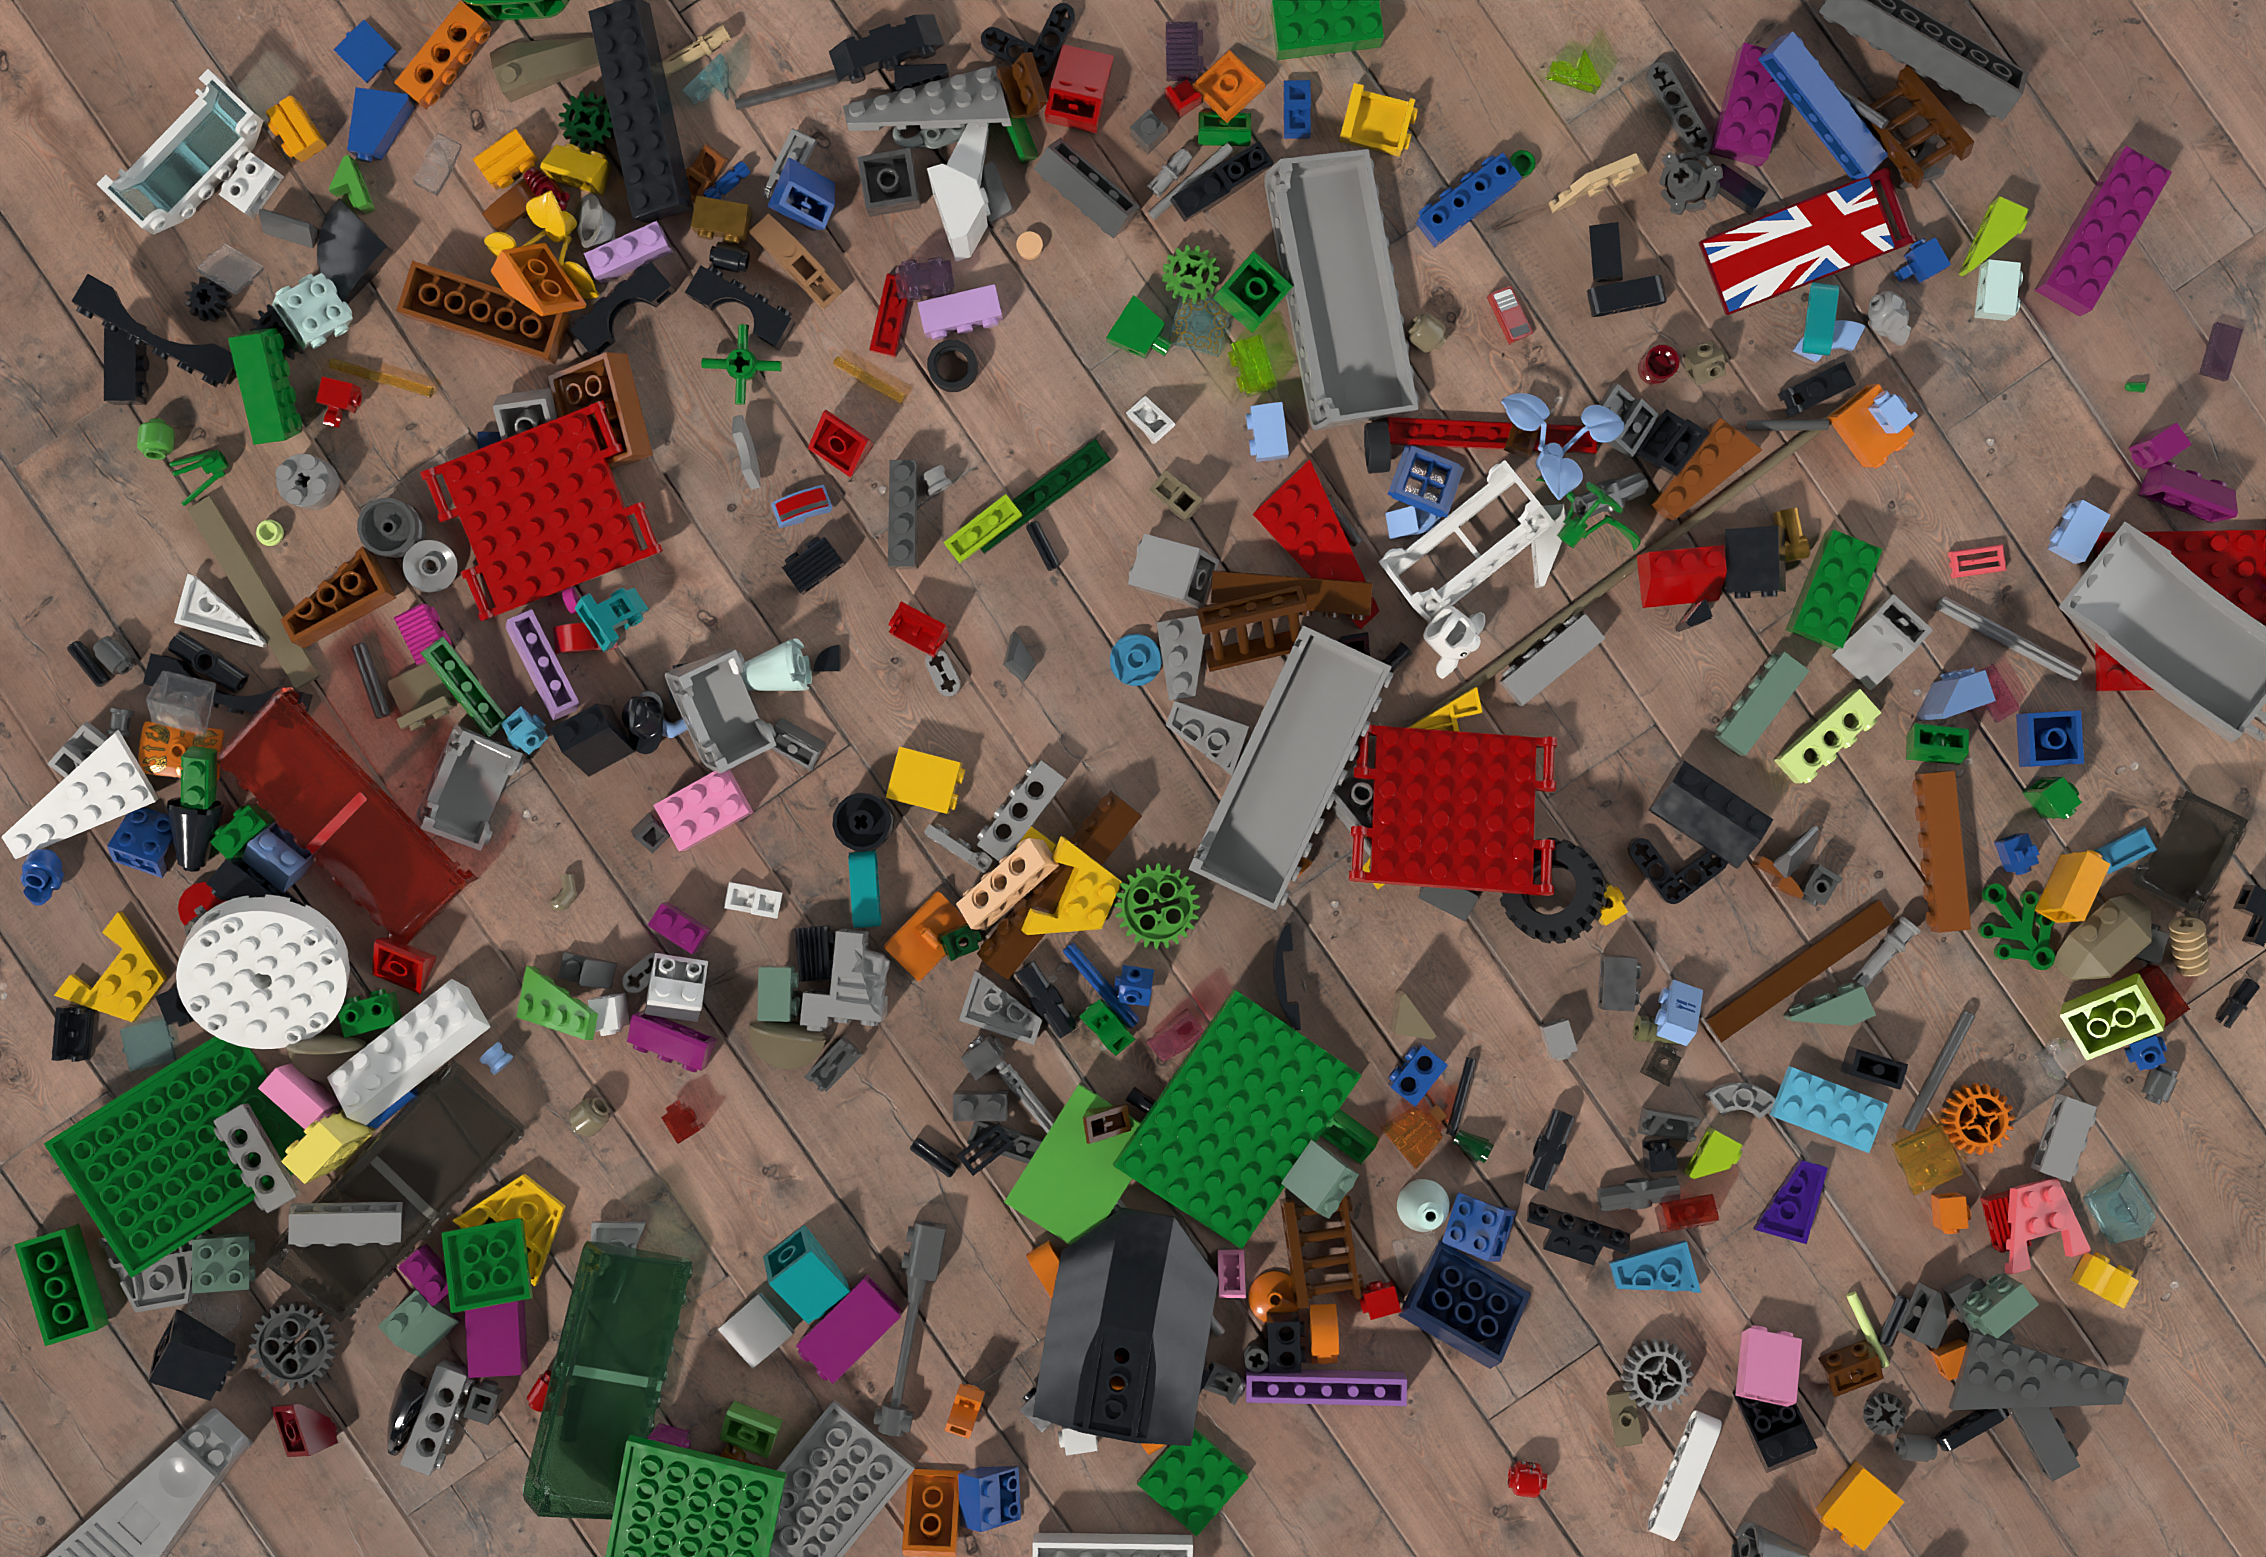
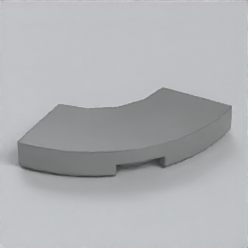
(746, 452)
(1741, 1097)

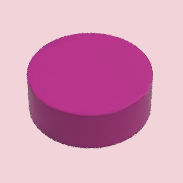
(570, 599)

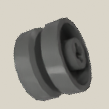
(376, 523)

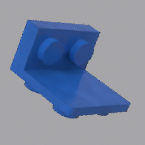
(142, 841)
(1479, 1228)

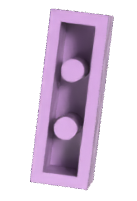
(628, 252)
(960, 312)

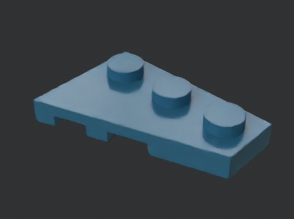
(1657, 1269)

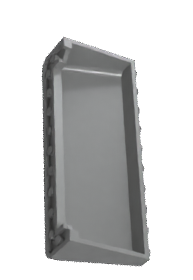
(1342, 288)
(1291, 768)

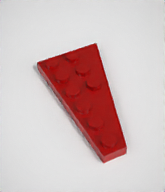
(1310, 531)

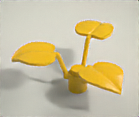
(558, 226)

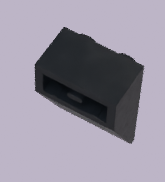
(1776, 1432)

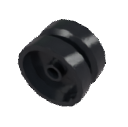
(847, 821)

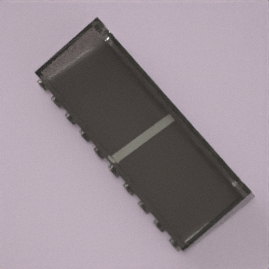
(418, 1158)

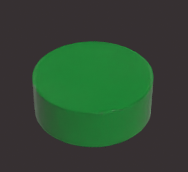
(1523, 162)

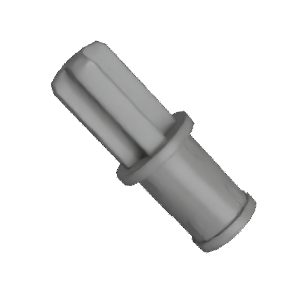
(1169, 172)

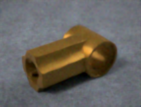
(1795, 542)

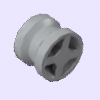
(936, 480)

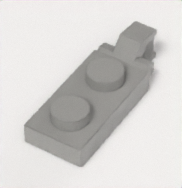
(960, 848)

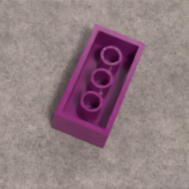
(1748, 110)

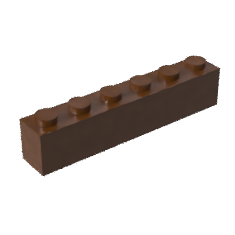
(1320, 594)

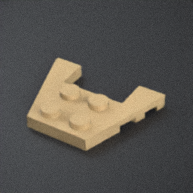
(1595, 181)

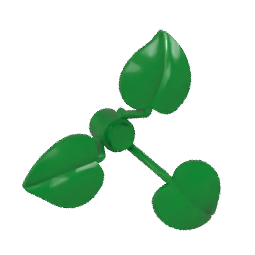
(1575, 530)

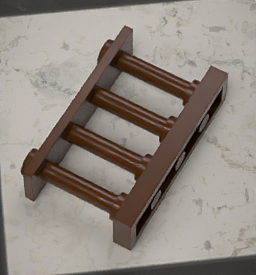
(1939, 121)
(1247, 611)
(1299, 1265)

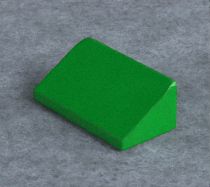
(1216, 132)
(1022, 139)
(1350, 1136)

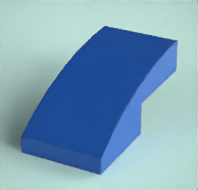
(1297, 109)

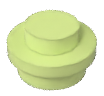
(270, 532)

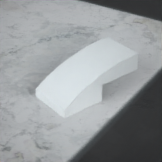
(753, 900)

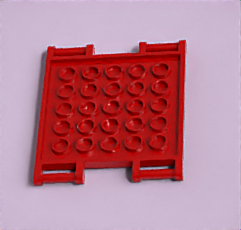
(542, 511)
(1454, 810)

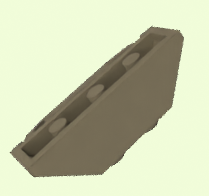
(2106, 940)

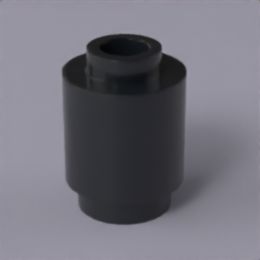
(729, 257)

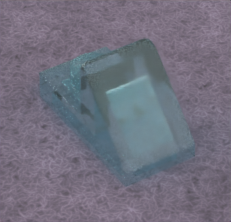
(715, 76)

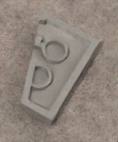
(1181, 655)

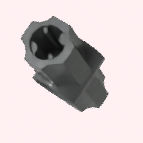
(1619, 489)
(1638, 1193)

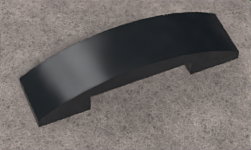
(1284, 943)

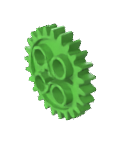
(1151, 882)

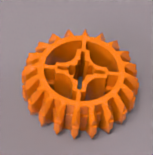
(1986, 1137)

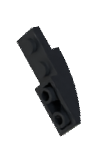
(1222, 182)

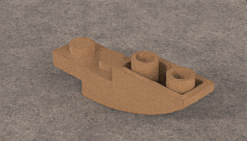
(796, 261)

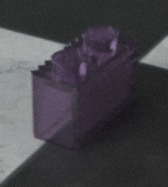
(1182, 51)

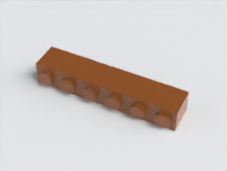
(1942, 851)

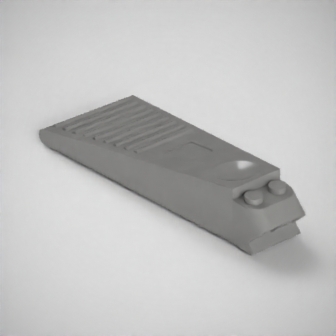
(164, 1497)

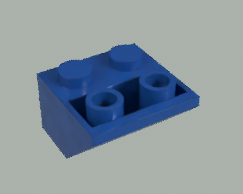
(803, 196)
(989, 1497)

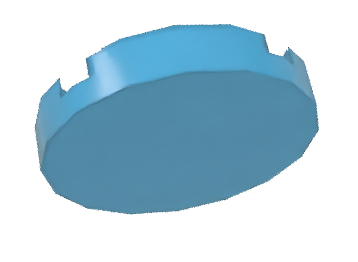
(1135, 659)

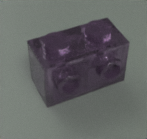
(924, 279)

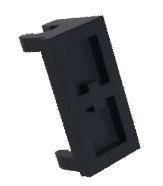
(1606, 252)
(73, 1033)

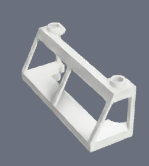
(1533, 524)

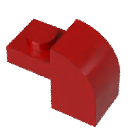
(575, 639)

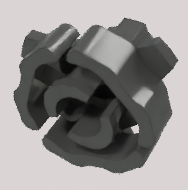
(1692, 187)

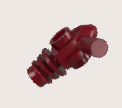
(541, 184)

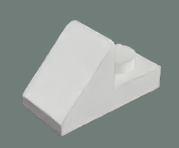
(1150, 419)

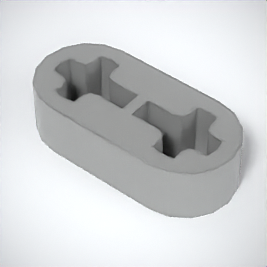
(937, 675)
(639, 968)

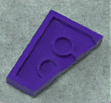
(1795, 1203)

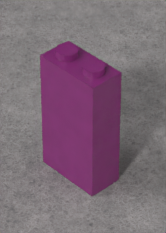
(849, 1329)
(497, 1340)

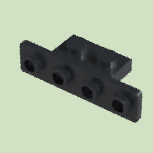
(1576, 1236)

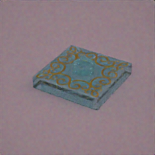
(1200, 326)

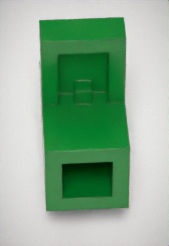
(1107, 1027)

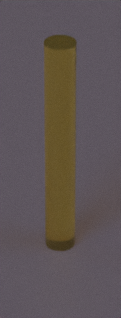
(869, 379)

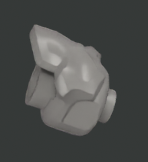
(1889, 317)

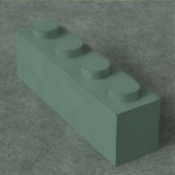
(1761, 703)

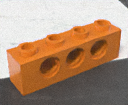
(442, 41)

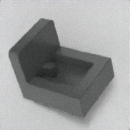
(1225, 1382)

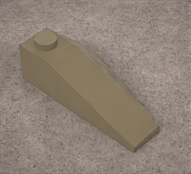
(535, 65)

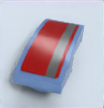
(801, 505)

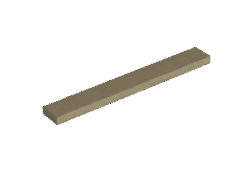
(252, 591)

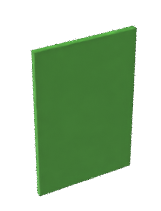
(1070, 1182)

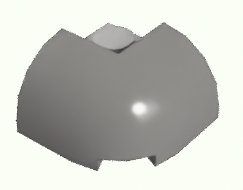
(77, 749)

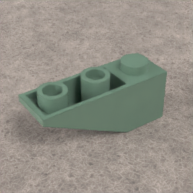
(1843, 1007)

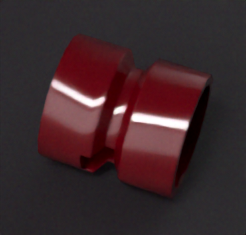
(1658, 364)

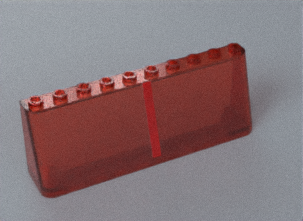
(343, 818)

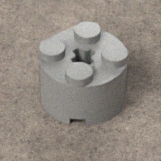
(293, 476)

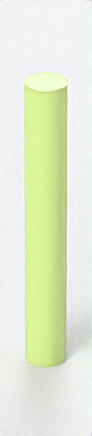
(1867, 1327)

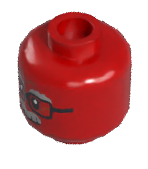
(1527, 1479)

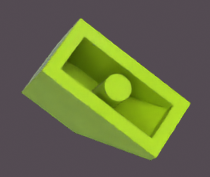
(1713, 1154)

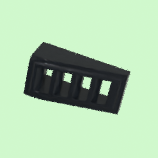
(914, 75)

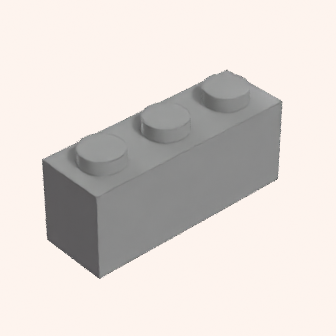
(2064, 1137)

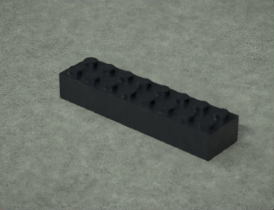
(640, 110)

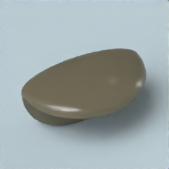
(785, 1043)
(323, 1054)

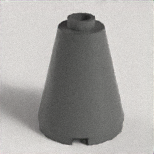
(1761, 1542)

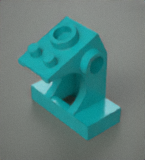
(602, 618)

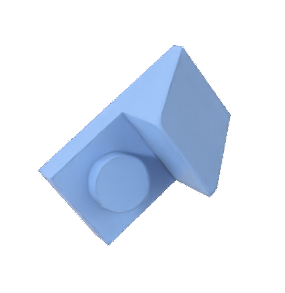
(1410, 522)

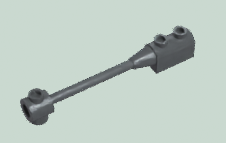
(922, 1265)

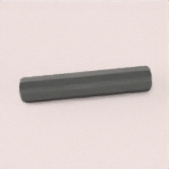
(370, 680)

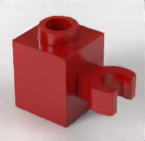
(337, 397)

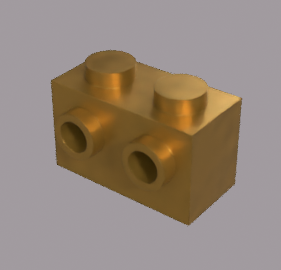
(721, 219)

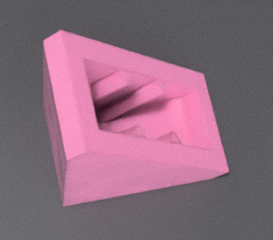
(1231, 1274)

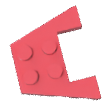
(2038, 1211)

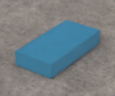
(2127, 849)

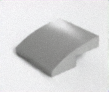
(756, 1330)

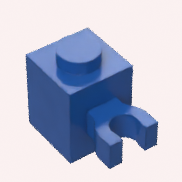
(1924, 261)
(2017, 853)

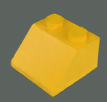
(577, 169)

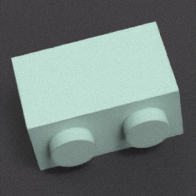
(1998, 290)

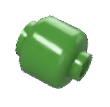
(155, 439)

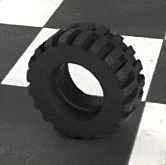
(1578, 914)

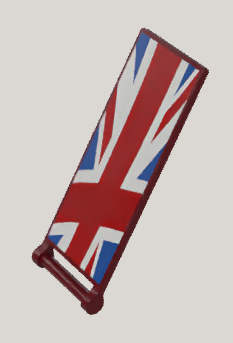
(1804, 242)

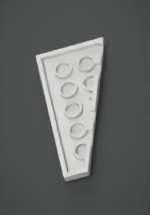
(92, 794)

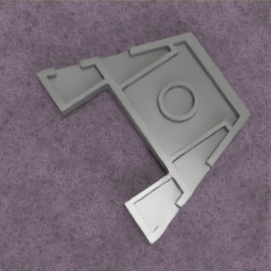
(160, 1285)

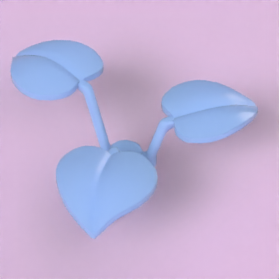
(1560, 474)

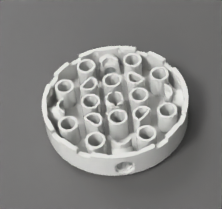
(263, 972)

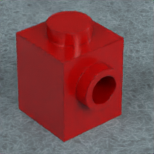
(1379, 1299)

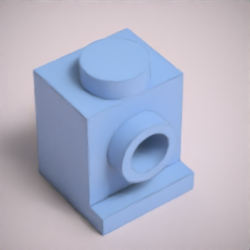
(1891, 412)

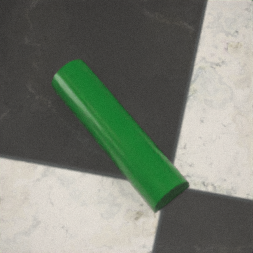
(464, 686)

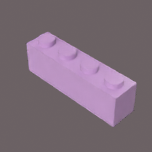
(542, 665)

